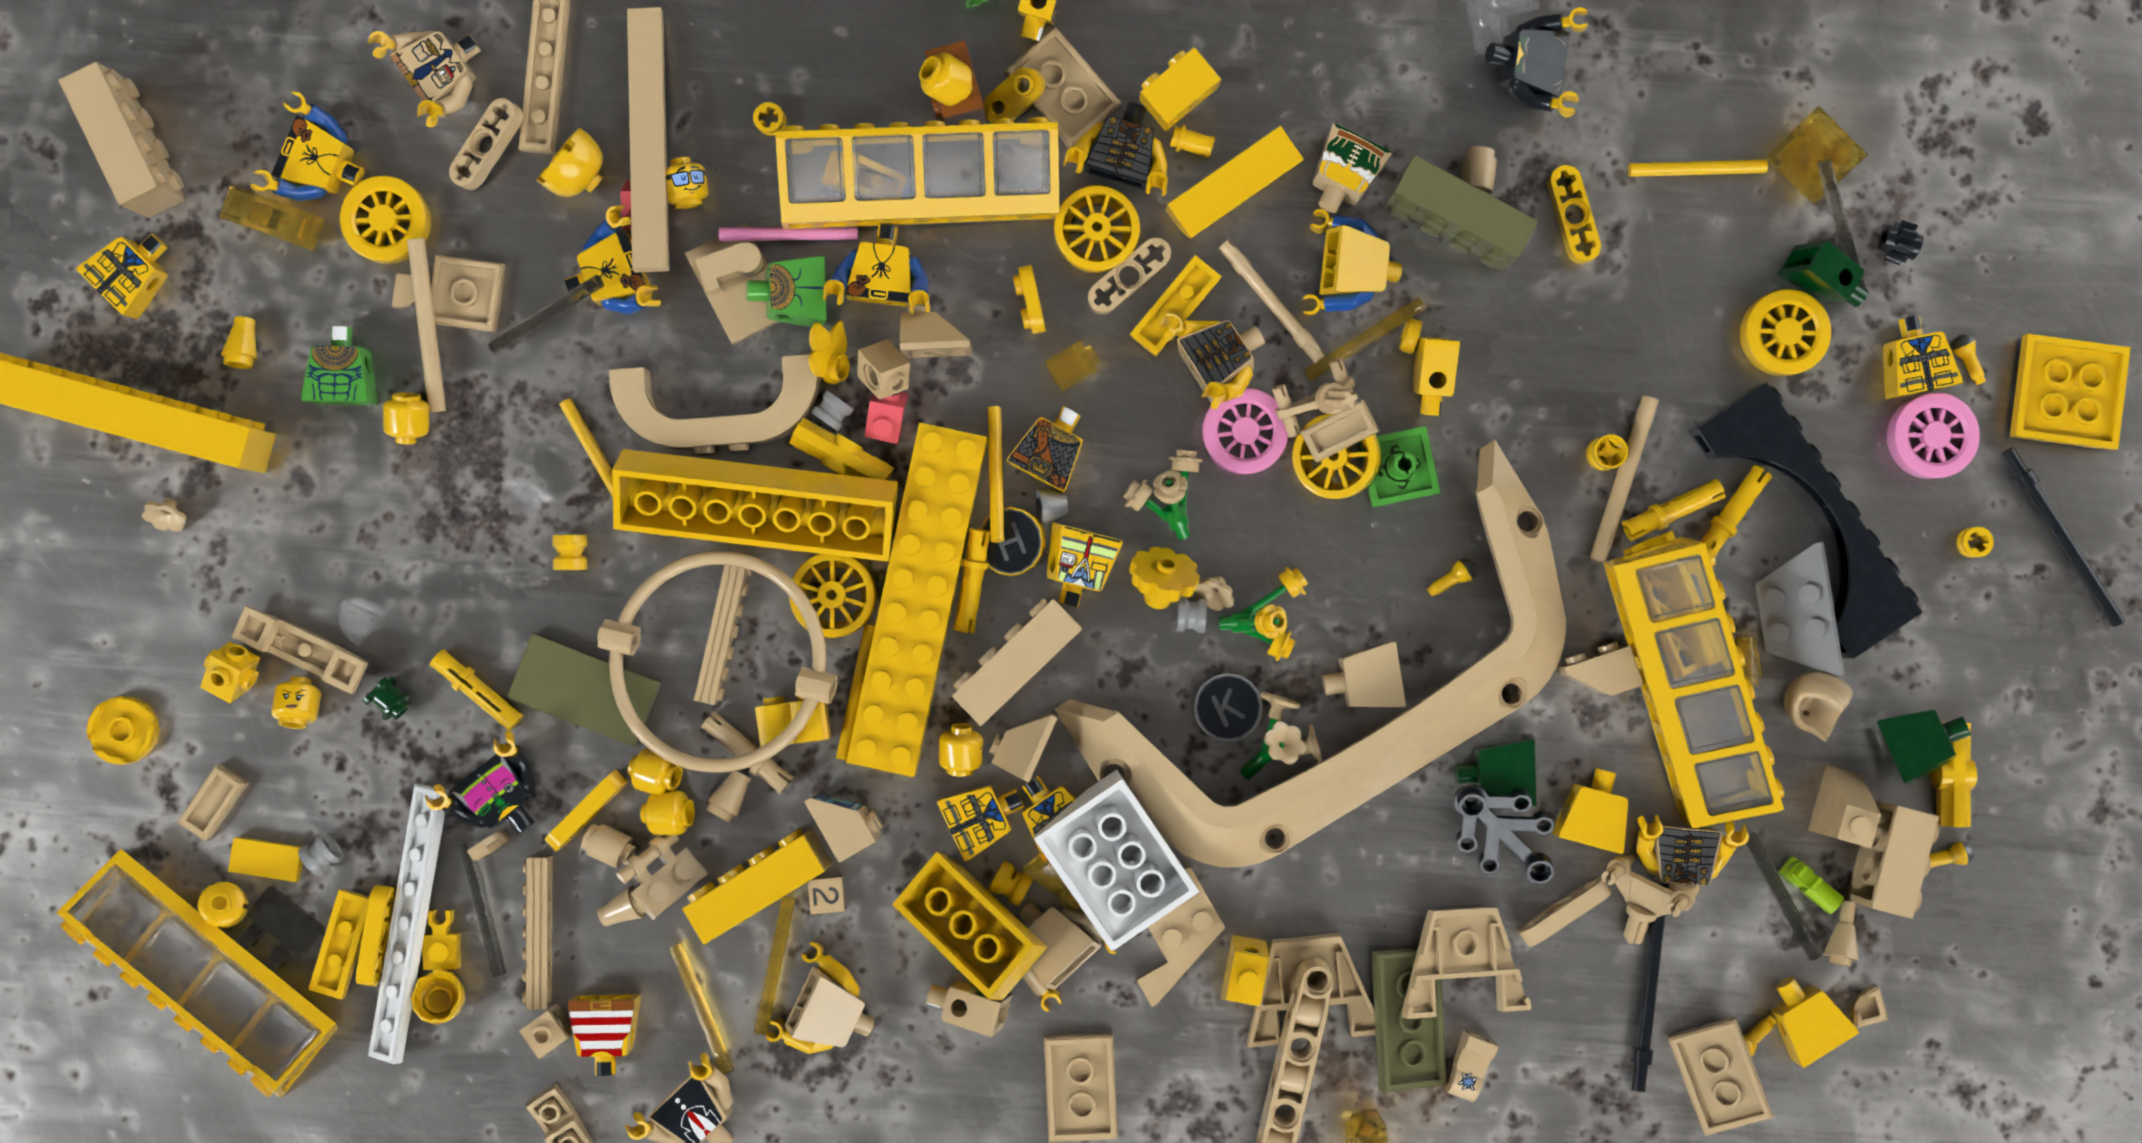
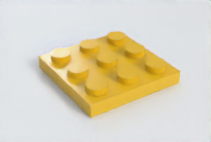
(2070, 392)

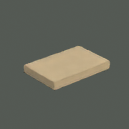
(1072, 88)
(737, 315)
(1720, 1076)
(1080, 1087)

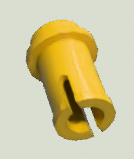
(1191, 141)

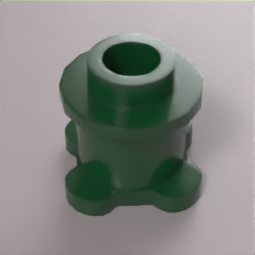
(388, 699)

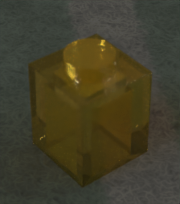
(1072, 366)

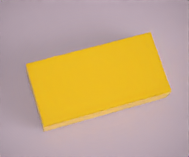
(265, 859)

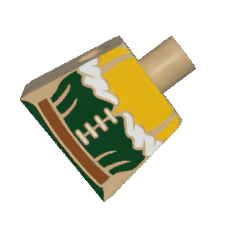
(1347, 167)
(981, 1014)

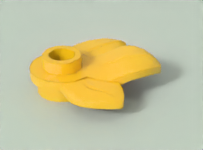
(828, 353)

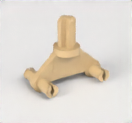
(1329, 398)
(1644, 897)

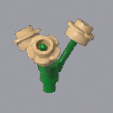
(1170, 489)

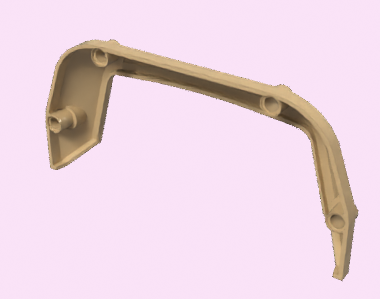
(1379, 760)

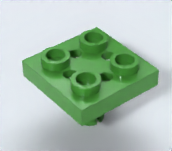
(1401, 466)

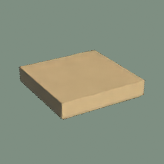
(467, 293)

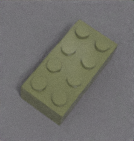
(1460, 214)

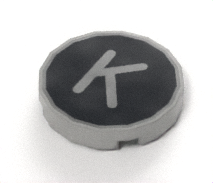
(1227, 707)

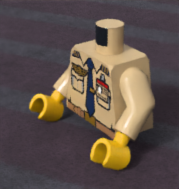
(432, 67)

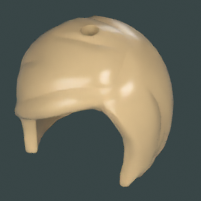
(1817, 702)

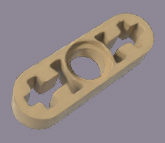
(507, 129)
(1154, 266)
(1564, 911)

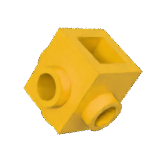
(230, 671)

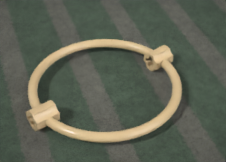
(624, 638)

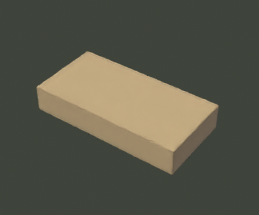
(1340, 431)
(212, 802)

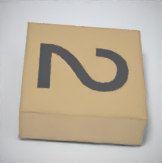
(826, 895)

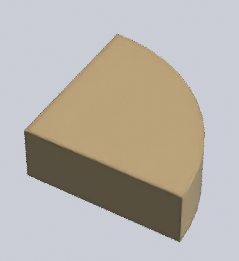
(403, 292)
(489, 845)
(1868, 1007)

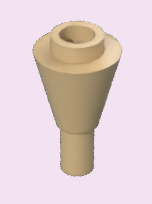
(1843, 942)

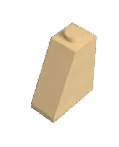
(1845, 808)

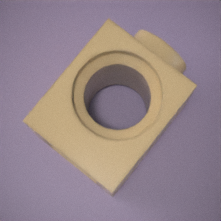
(883, 369)
(547, 1031)

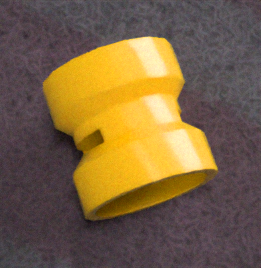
(1614, 451)
(570, 552)
(1010, 883)

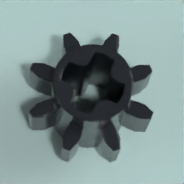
(1900, 242)

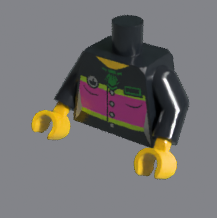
(493, 791)

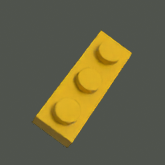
(1179, 299)
(340, 945)

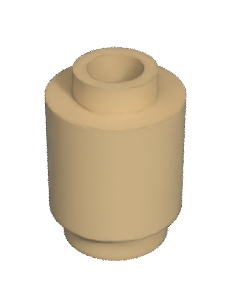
(1479, 168)
(608, 845)

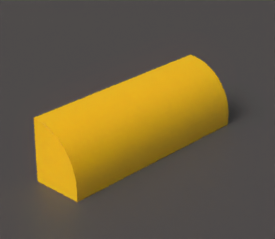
(1234, 183)

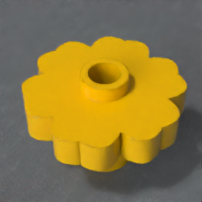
(1163, 576)

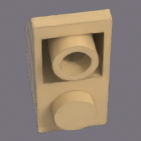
(1605, 672)

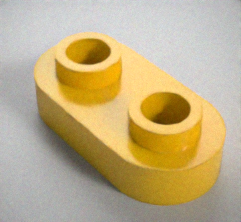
(1012, 96)
(1026, 285)

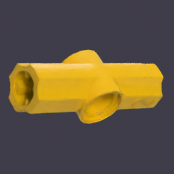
(838, 452)
(1954, 786)

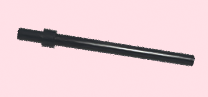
(2028, 481)
(1642, 1054)

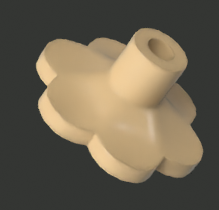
(164, 515)
(1215, 592)

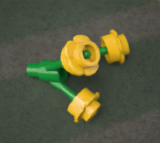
(1270, 621)

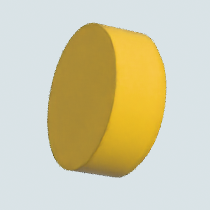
(1410, 335)

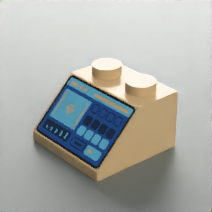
(844, 824)

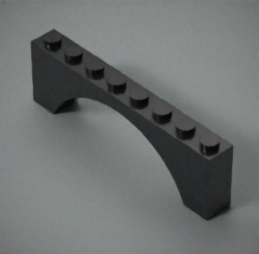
(1869, 594)

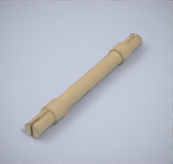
(1244, 267)

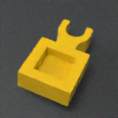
(441, 947)

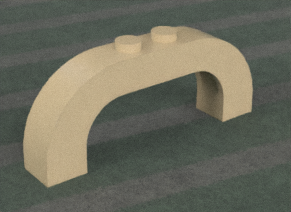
(635, 404)

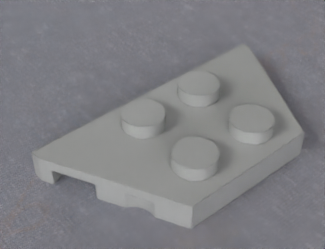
(1800, 612)

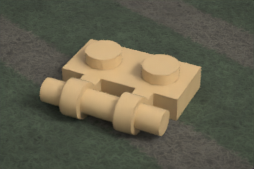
(668, 883)

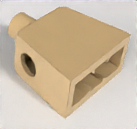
(1369, 678)

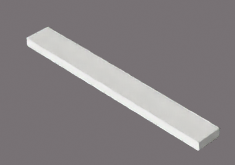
(407, 927)

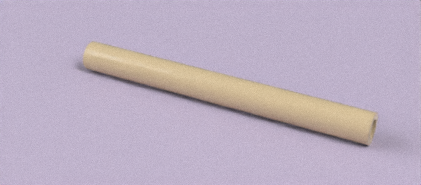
(426, 324)
(1624, 479)

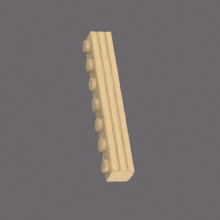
(721, 635)
(538, 932)

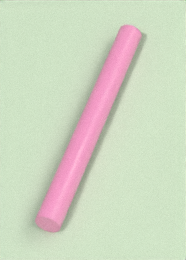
(781, 234)

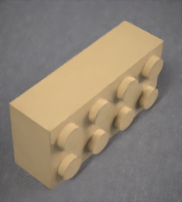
(123, 140)
(1016, 662)

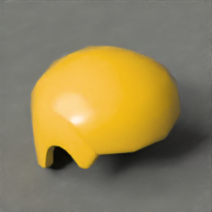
(438, 997)

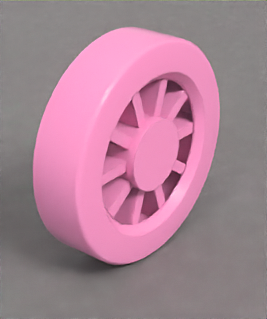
(1244, 433)
(1932, 436)

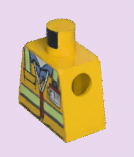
(1079, 560)

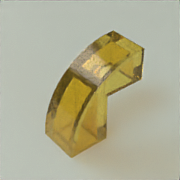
(271, 218)

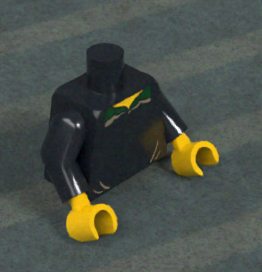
(1535, 62)

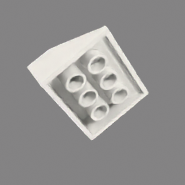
(1115, 861)

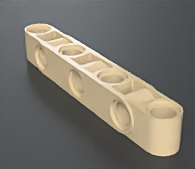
(1295, 1067)

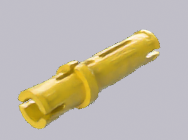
(1661, 515)
(1725, 524)
(973, 572)
(445, 664)

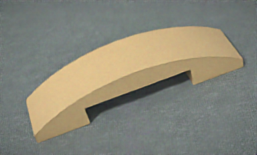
(300, 648)

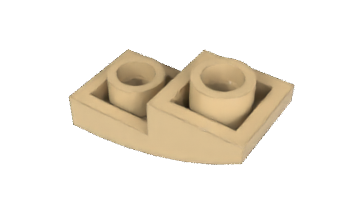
(557, 1117)

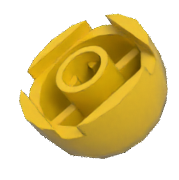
(574, 166)

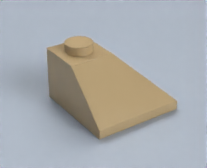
(931, 336)
(1023, 745)

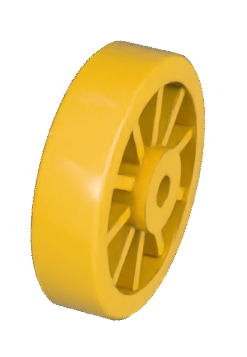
(384, 219)
(1097, 228)
(1785, 333)
(1327, 489)
(835, 594)

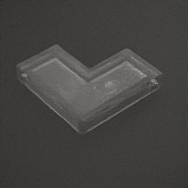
(1489, 19)

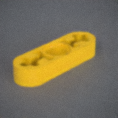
(1556, 194)
(586, 810)
(375, 935)

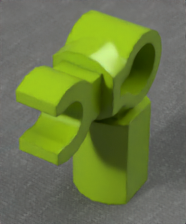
(1811, 885)

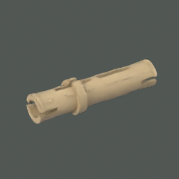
(740, 745)

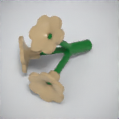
(1281, 740)

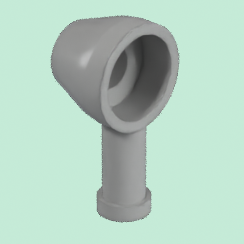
(1050, 507)

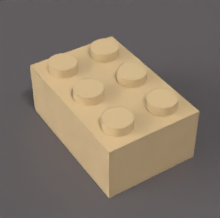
(1894, 868)

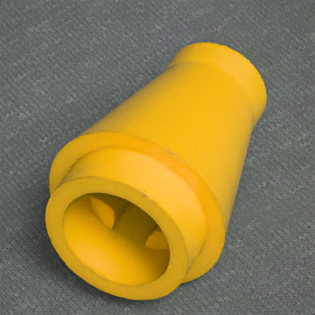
(241, 344)

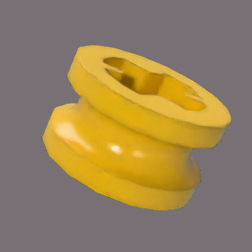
(763, 110)
(1986, 542)

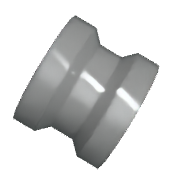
(832, 410)
(1191, 615)
(321, 854)

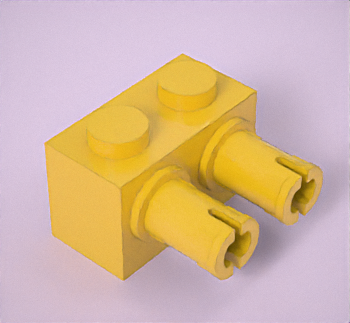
(1179, 88)

